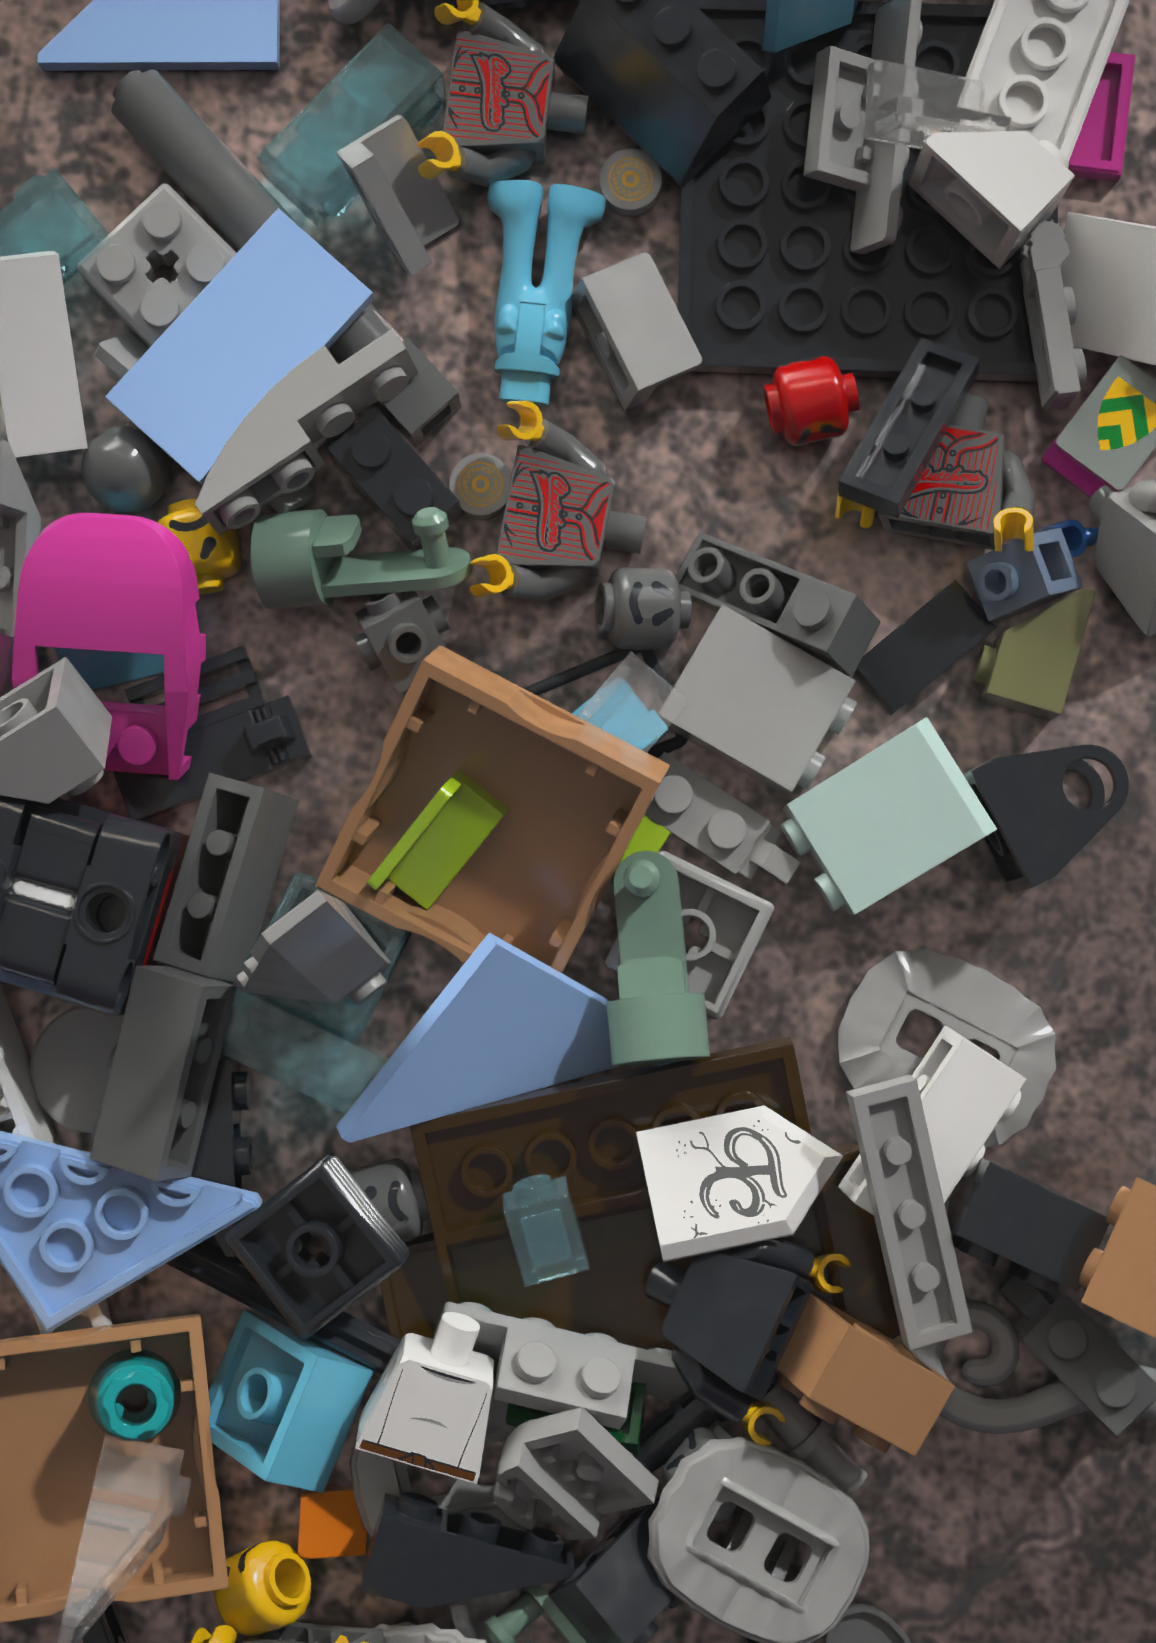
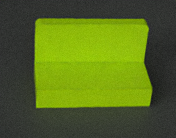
(440, 840)

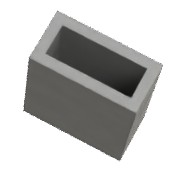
(761, 702)

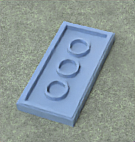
(237, 341)

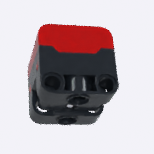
(82, 899)

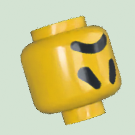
(212, 554)
(265, 1588)

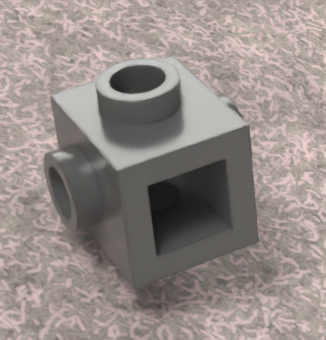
(399, 633)

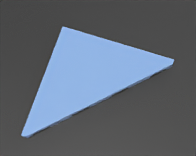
(168, 36)
(487, 1037)
(91, 1229)

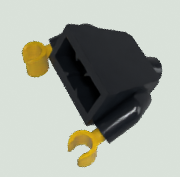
(736, 1319)

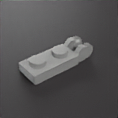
(1049, 314)

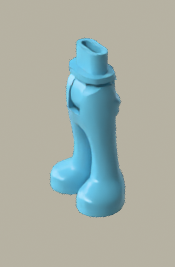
(530, 320)

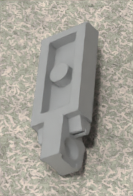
(718, 825)

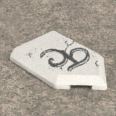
(731, 1180)

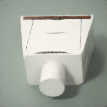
(432, 1402)

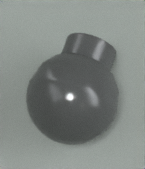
(125, 469)

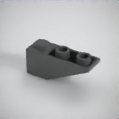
(784, 601)

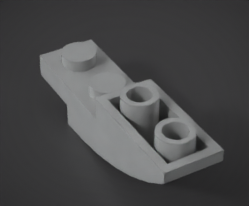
(275, 441)

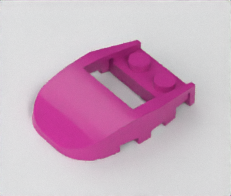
(118, 589)

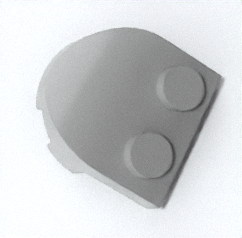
(568, 1474)

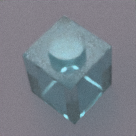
(544, 1229)

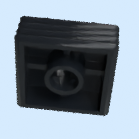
(314, 1287)

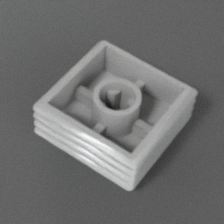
(155, 234)
(729, 921)

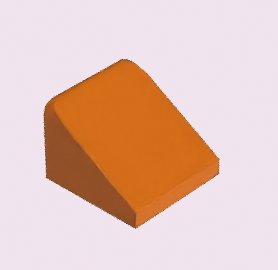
(330, 1524)

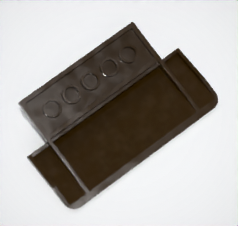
(591, 1139)

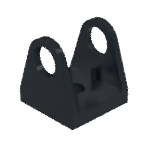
(1032, 815)

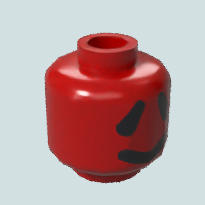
(810, 401)

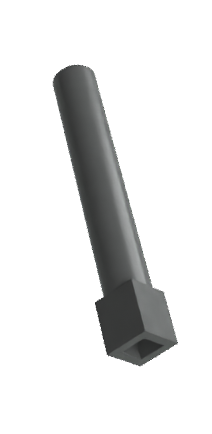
(239, 207)

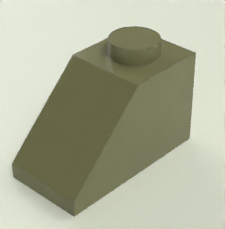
(1035, 659)

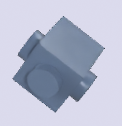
(1020, 580)

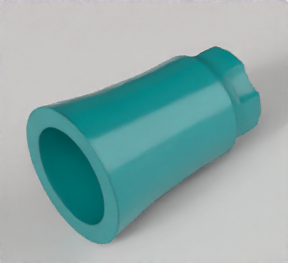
(127, 1370)

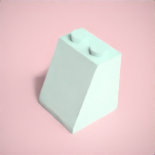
(886, 819)

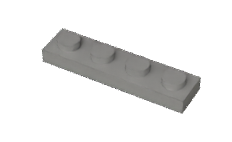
(909, 1211)

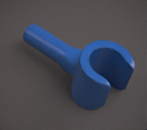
(1075, 535)

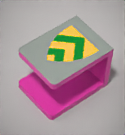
(1108, 432)

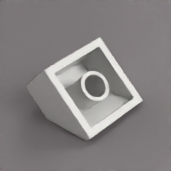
(992, 185)

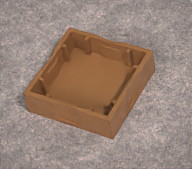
(551, 856)
(53, 1455)

